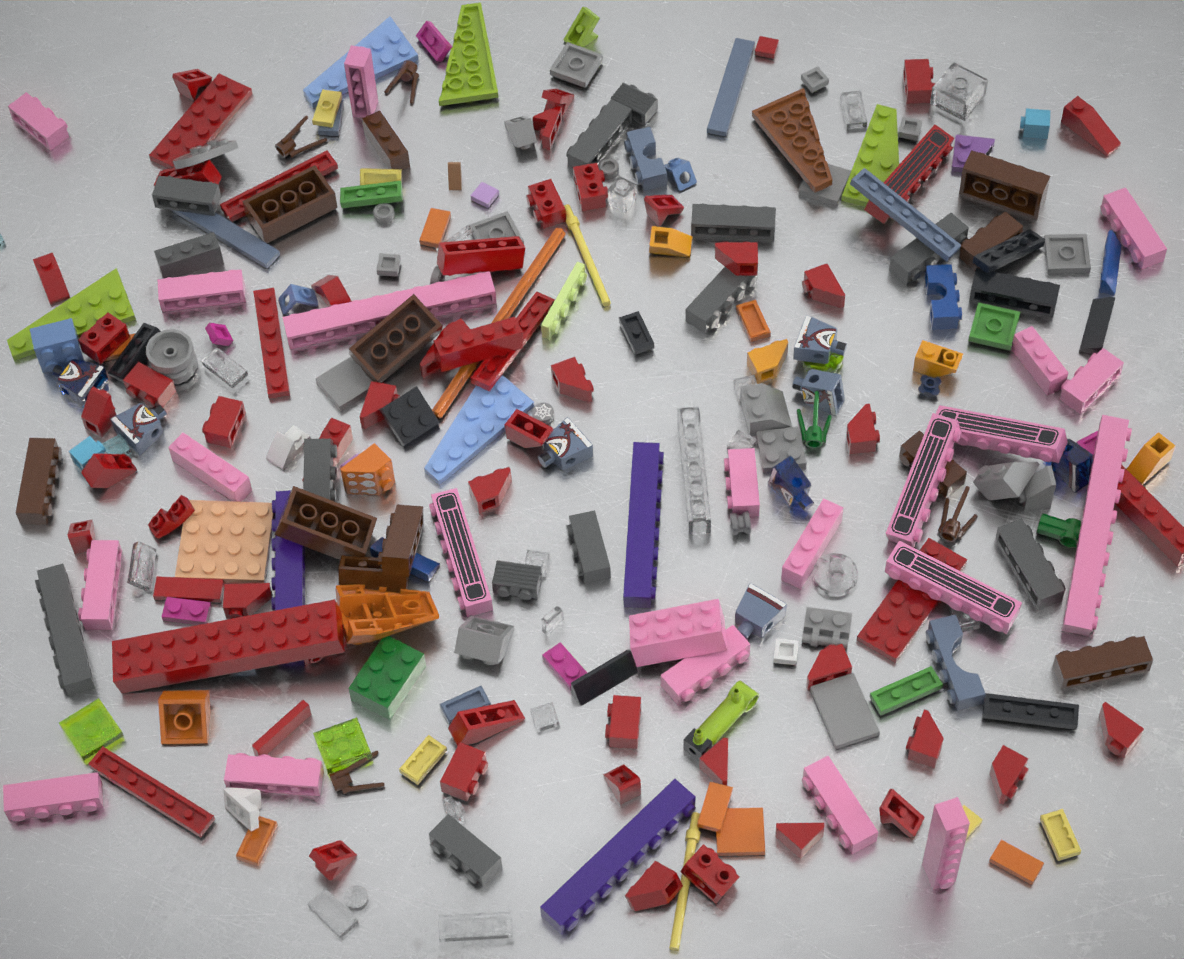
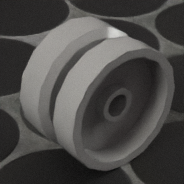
(172, 355)

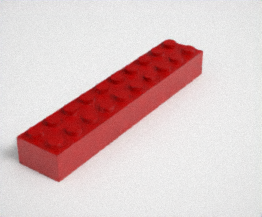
(227, 646)

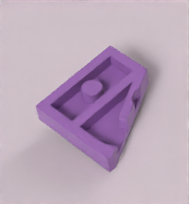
(963, 147)

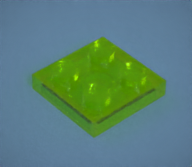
(91, 729)
(342, 745)

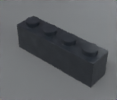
(1014, 292)

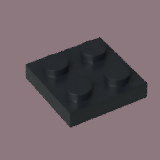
(409, 416)

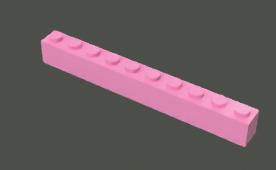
(365, 314)
(1095, 526)

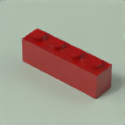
(480, 255)
(478, 344)

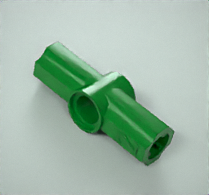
(1065, 531)

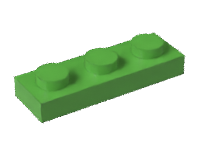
(371, 194)
(906, 690)

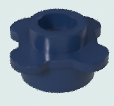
(929, 391)

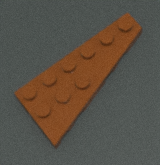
(794, 133)

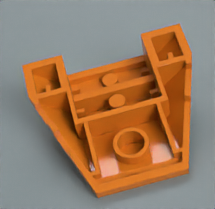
(381, 613)

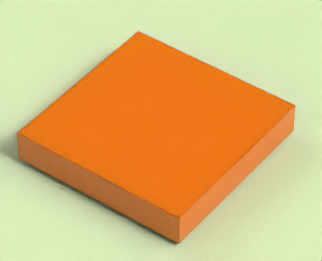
(742, 833)

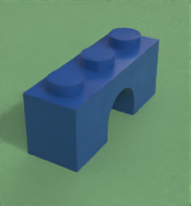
(941, 282)

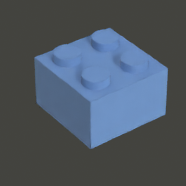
(56, 344)

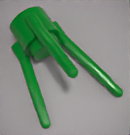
(814, 436)

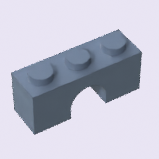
(649, 172)

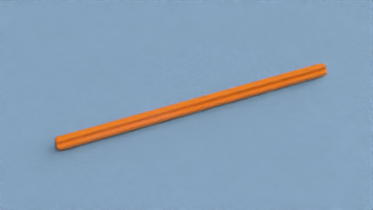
(504, 313)

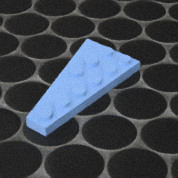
(388, 52)
(476, 427)

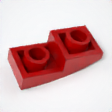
(167, 521)

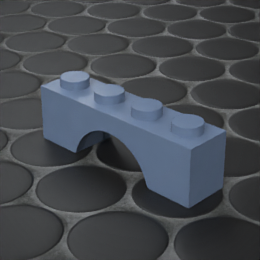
(964, 687)

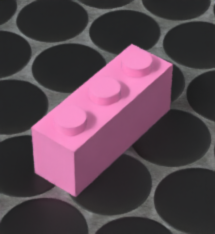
(39, 121)
(1039, 360)
(1091, 380)
(742, 481)

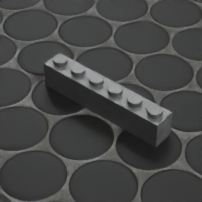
(65, 630)

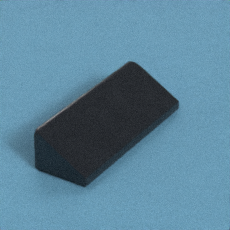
(1097, 325)
(133, 353)
(604, 677)

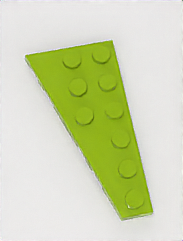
(470, 64)
(877, 152)
(84, 309)

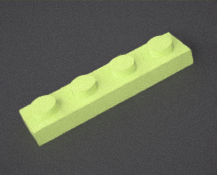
(561, 304)

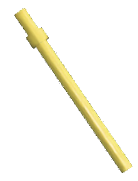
(573, 224)
(692, 837)

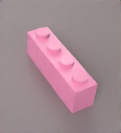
(361, 81)
(1133, 228)
(201, 290)
(210, 468)
(812, 543)
(101, 585)
(699, 671)
(274, 775)
(53, 796)
(839, 804)

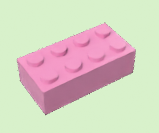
(677, 632)

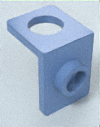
(678, 166)
(297, 295)

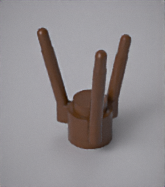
(406, 73)
(286, 145)
(951, 529)
(342, 778)

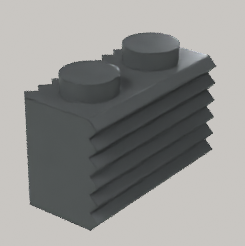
(641, 103)
(516, 580)

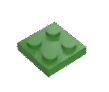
(994, 326)

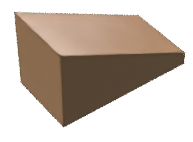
(454, 176)

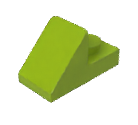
(582, 29)

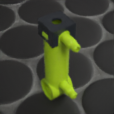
(739, 700)

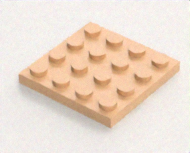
(226, 541)

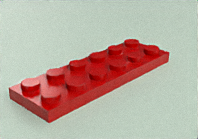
(202, 120)
(904, 610)

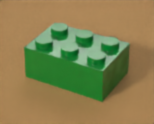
(387, 677)

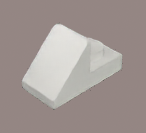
(286, 447)
(244, 805)

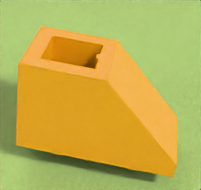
(669, 242)
(767, 360)
(936, 360)
(1151, 458)

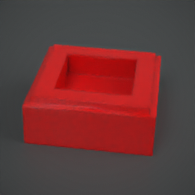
(766, 47)

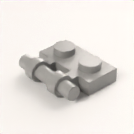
(826, 622)

